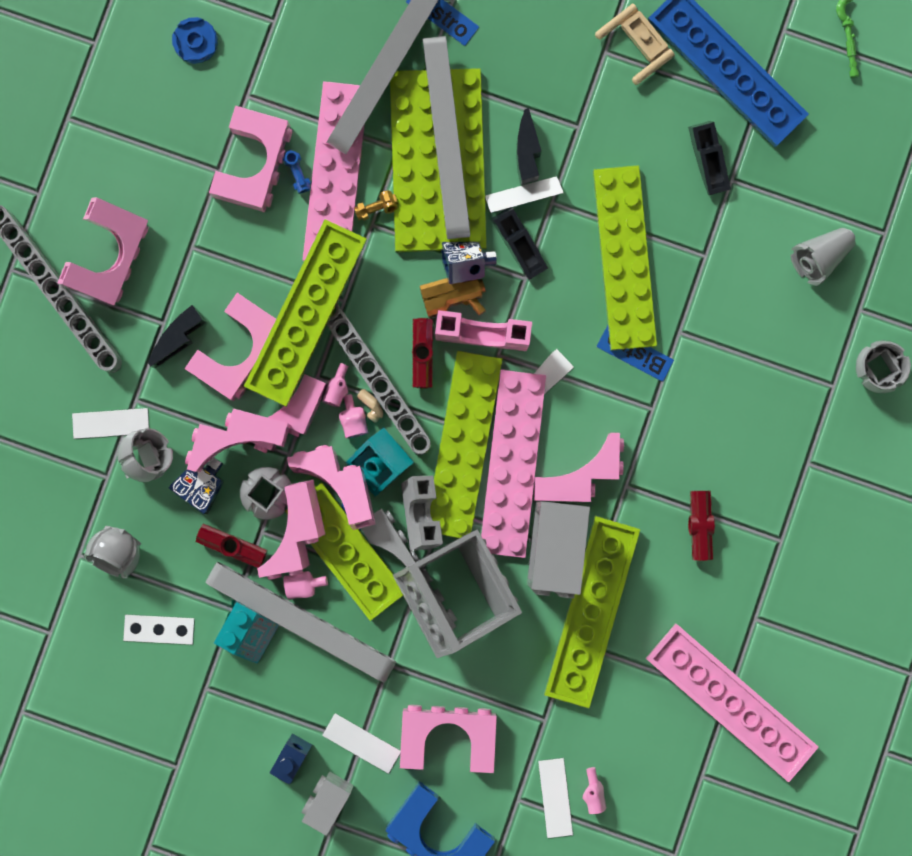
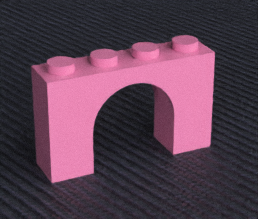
(255, 190)
(128, 231)
(509, 335)
(231, 379)
(478, 725)

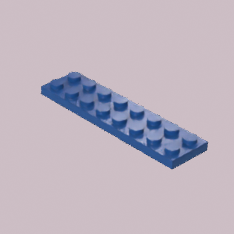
(728, 68)

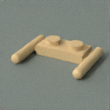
(643, 36)

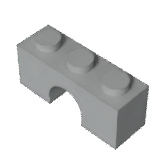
(417, 497)

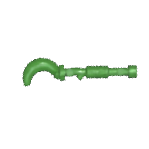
(850, 43)

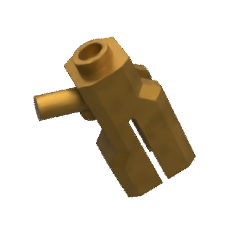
(442, 295)

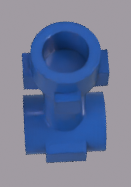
(293, 160)

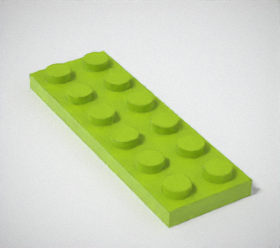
(353, 559)

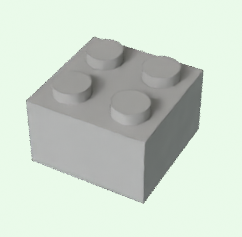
(329, 800)

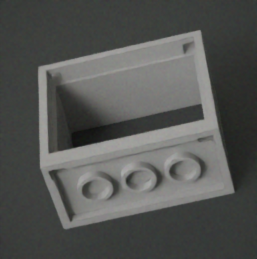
(558, 549)
(428, 612)

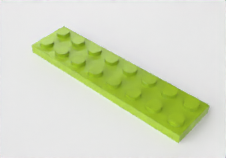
(624, 258)
(305, 312)
(464, 442)
(592, 612)

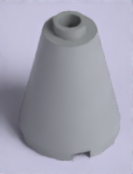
(822, 254)

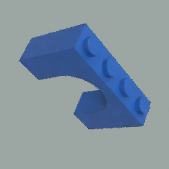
(407, 821)

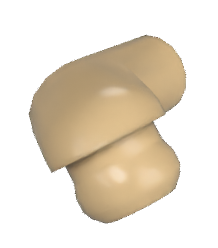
(369, 400)

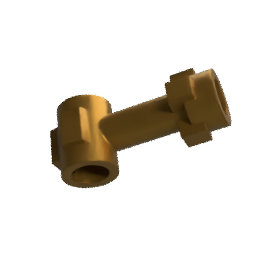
(387, 202)

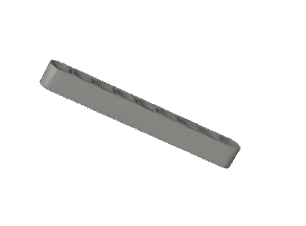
(380, 74)
(446, 137)
(59, 299)
(375, 377)
(300, 622)

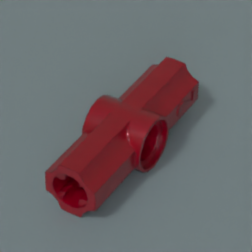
(422, 368)
(701, 525)
(218, 539)

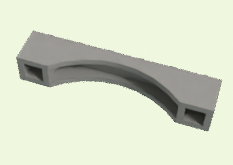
(386, 536)

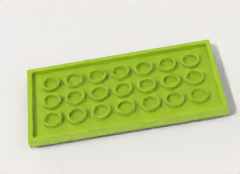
(416, 178)

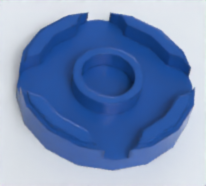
(195, 40)

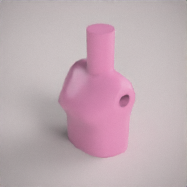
(336, 387)
(353, 419)
(302, 585)
(594, 793)

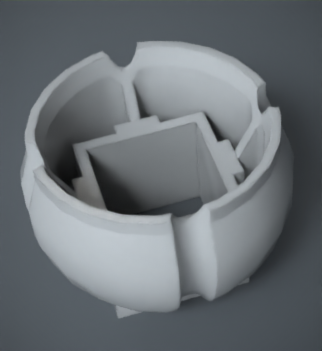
(895, 360)
(153, 453)
(277, 506)
(113, 551)

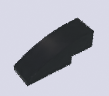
(527, 150)
(709, 157)
(519, 243)
(176, 336)

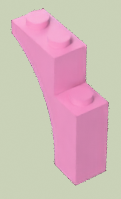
(299, 410)
(242, 428)
(349, 483)
(577, 485)
(302, 528)

